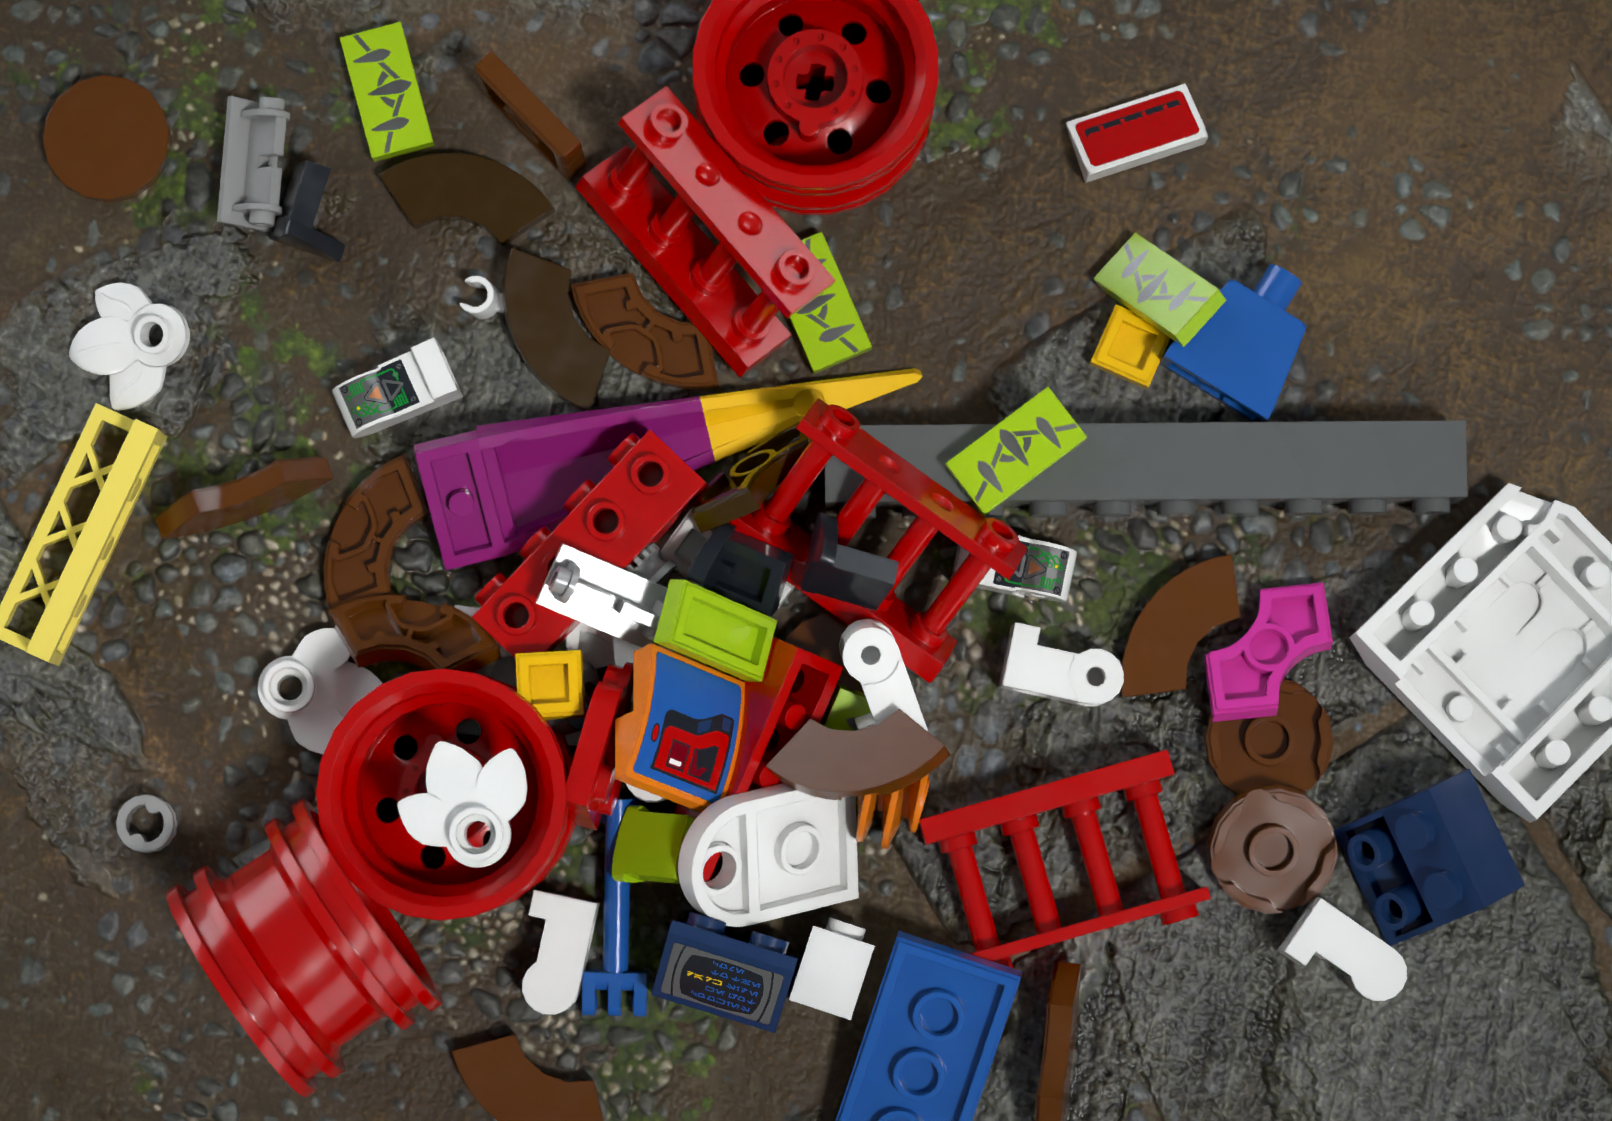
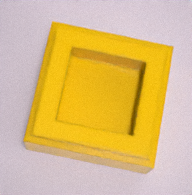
(1130, 348)
(552, 682)

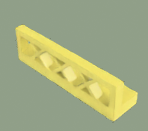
(96, 539)

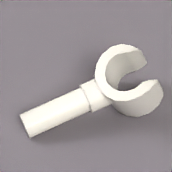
(493, 303)

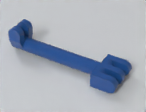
(615, 973)

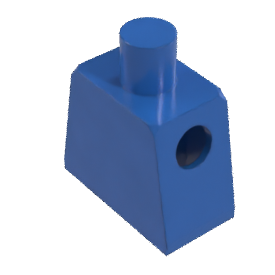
(1244, 346)

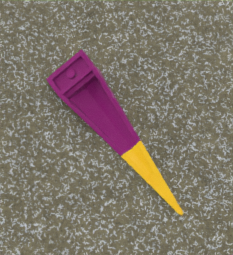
(513, 477)

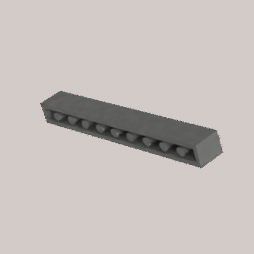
(1206, 466)

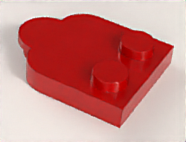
(591, 778)

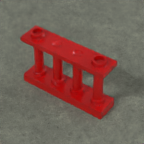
(681, 255)
(990, 542)
(1079, 801)

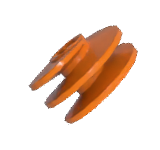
(895, 806)

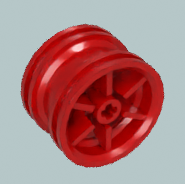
(803, 171)
(363, 770)
(301, 952)

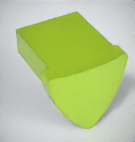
(649, 846)

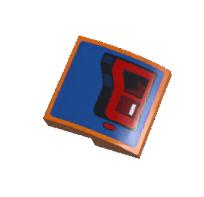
(681, 729)

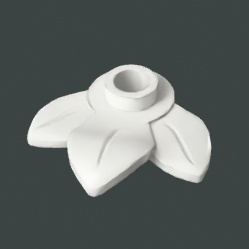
(121, 344)
(328, 690)
(464, 793)

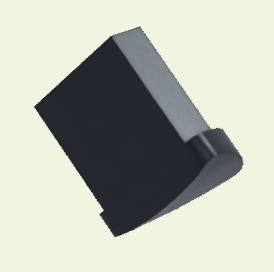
(299, 211)
(742, 569)
(844, 571)

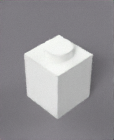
(833, 969)

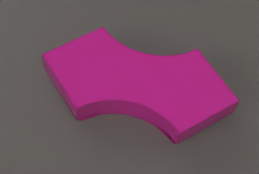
(1248, 674)

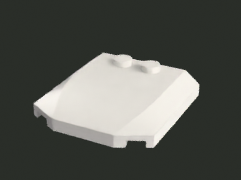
(1507, 647)

